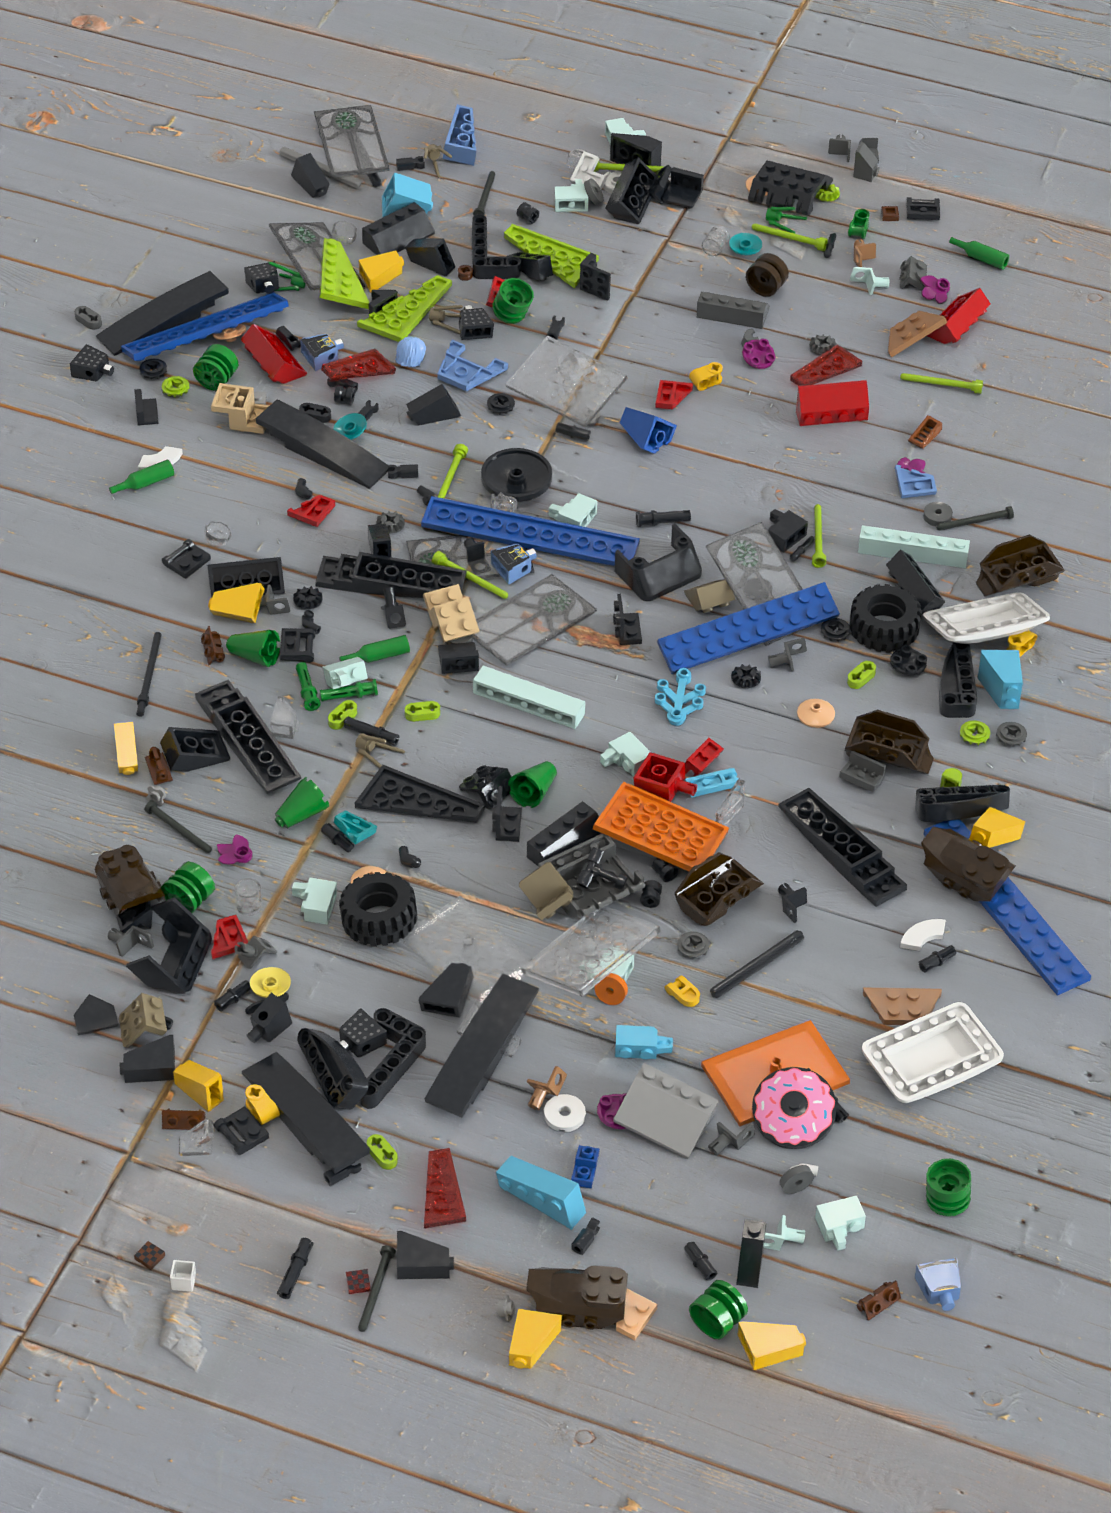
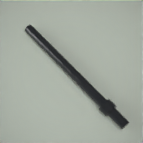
(143, 698)

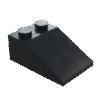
(628, 147)
(193, 748)

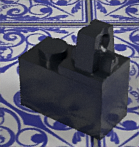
(787, 529)

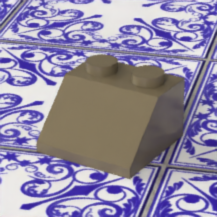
(710, 595)

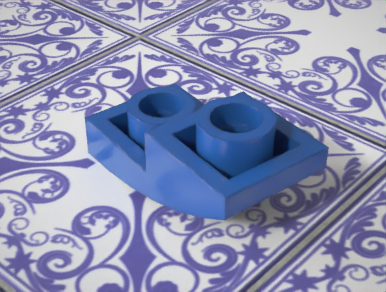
(585, 1166)

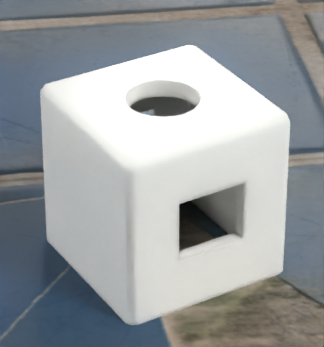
(183, 1275)

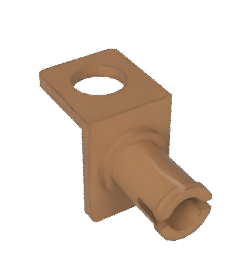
(863, 251)
(542, 1089)

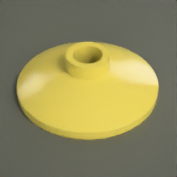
(270, 980)

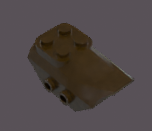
(1018, 564)
(890, 740)
(965, 864)
(126, 879)
(714, 888)
(582, 1297)

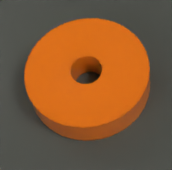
(614, 996)

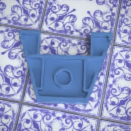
(465, 373)

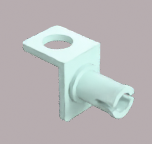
(869, 278)
(784, 1233)

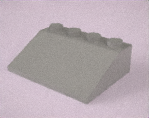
(666, 1110)

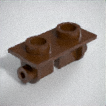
(212, 646)
(158, 766)
(181, 1119)
(882, 1299)

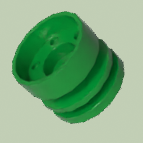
(512, 300)
(215, 366)
(189, 886)
(948, 1187)
(718, 1309)

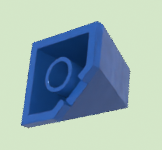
(647, 430)

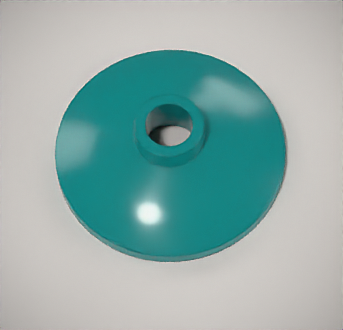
(745, 244)
(351, 425)

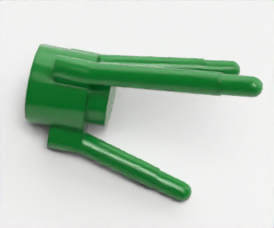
(774, 214)
(296, 278)

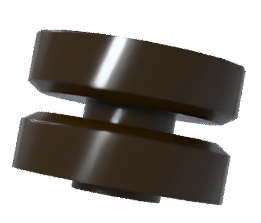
(767, 274)

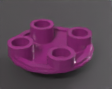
(758, 353)
(608, 1108)

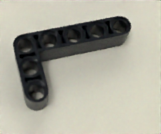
(489, 267)
(410, 1044)

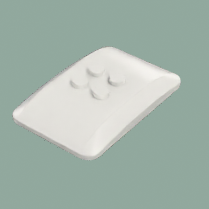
(987, 618)
(932, 1052)

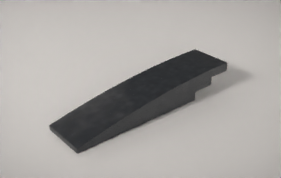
(165, 312)
(321, 444)
(373, 572)
(247, 736)
(844, 847)
(481, 1046)
(307, 1113)

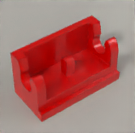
(703, 757)

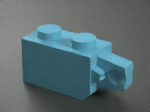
(640, 1042)

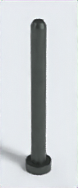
(480, 210)
(1008, 512)
(151, 807)
(387, 1253)

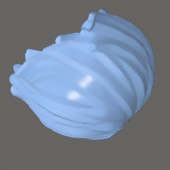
(410, 352)

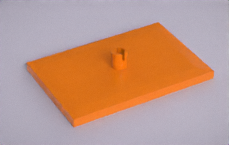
(660, 827)
(741, 1070)

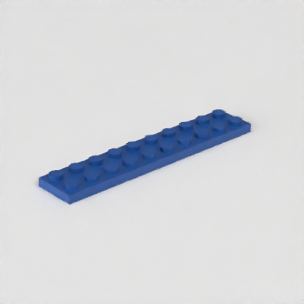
(204, 326)
(748, 627)

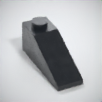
(535, 265)

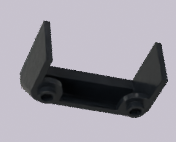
(664, 574)
(185, 953)

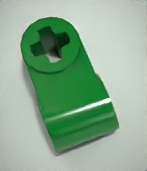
(859, 224)

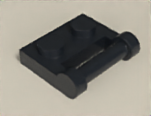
(923, 209)
(190, 562)
(291, 644)
(247, 1128)

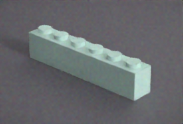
(920, 546)
(529, 697)

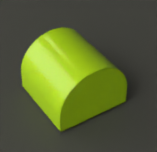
(951, 778)

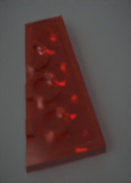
(359, 365)
(828, 365)
(443, 1194)

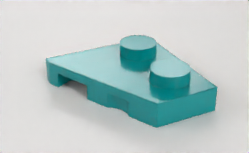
(354, 827)

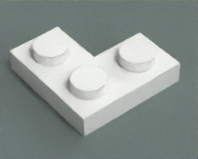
(585, 169)

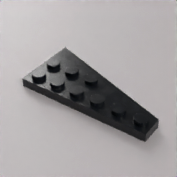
(406, 794)

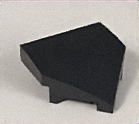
(94, 1016)

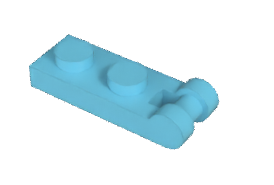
(714, 781)

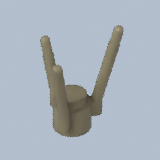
(433, 152)
(437, 315)
(367, 743)

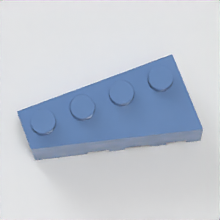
(461, 137)

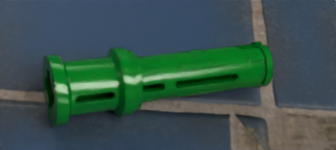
(358, 690)
(308, 691)

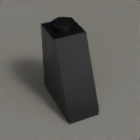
(309, 176)
(431, 254)
(433, 407)
(379, 540)
(448, 991)
(150, 1062)
(751, 1253)
(422, 1258)

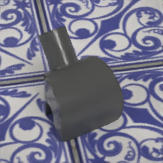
(748, 336)

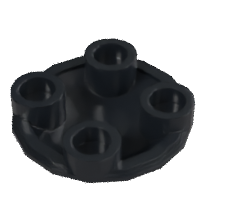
(908, 661)

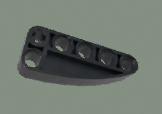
(957, 683)
(959, 802)
(333, 1068)

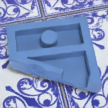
(914, 483)

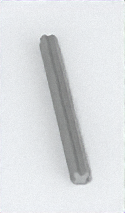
(349, 180)

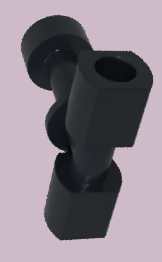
(594, 870)

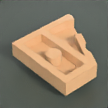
(636, 1315)

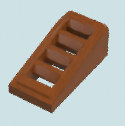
(927, 422)

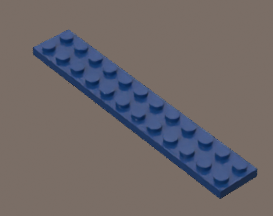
(527, 531)
(1030, 931)

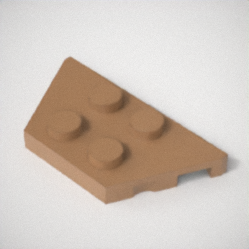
(912, 330)
(901, 1005)

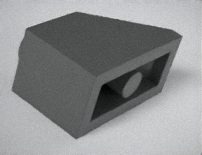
(865, 163)

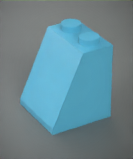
(404, 191)
(1001, 676)

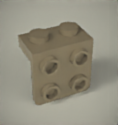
(546, 890)
(142, 1015)

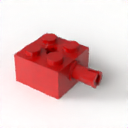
(663, 777)

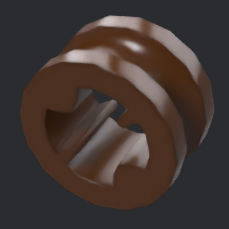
(465, 272)

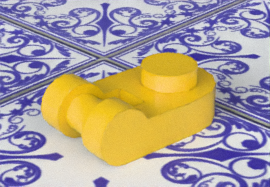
(688, 995)

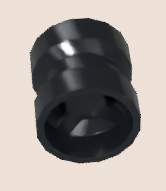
(526, 212)
(344, 394)
(667, 870)
(651, 894)

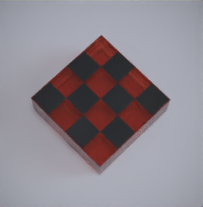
(358, 1281)

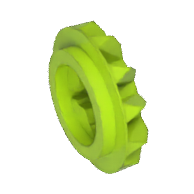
(830, 194)
(180, 383)
(970, 727)

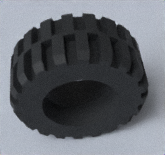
(885, 602)
(382, 926)

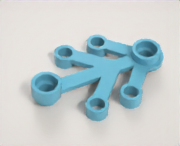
(678, 715)

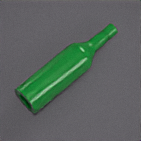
(983, 253)
(145, 477)
(381, 650)

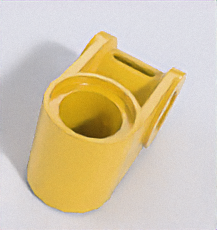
(706, 377)
(1022, 641)
(260, 1104)

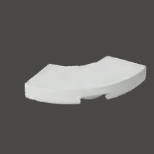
(170, 453)
(922, 933)

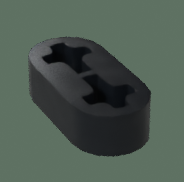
(319, 412)

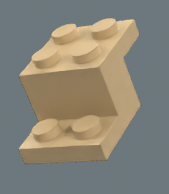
(240, 405)
(451, 613)

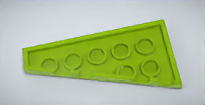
(564, 257)
(338, 277)
(404, 313)

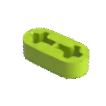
(864, 677)
(422, 711)
(340, 713)
(385, 1149)

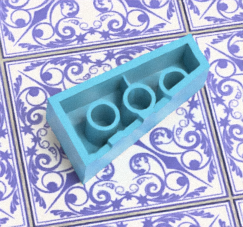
(543, 1190)

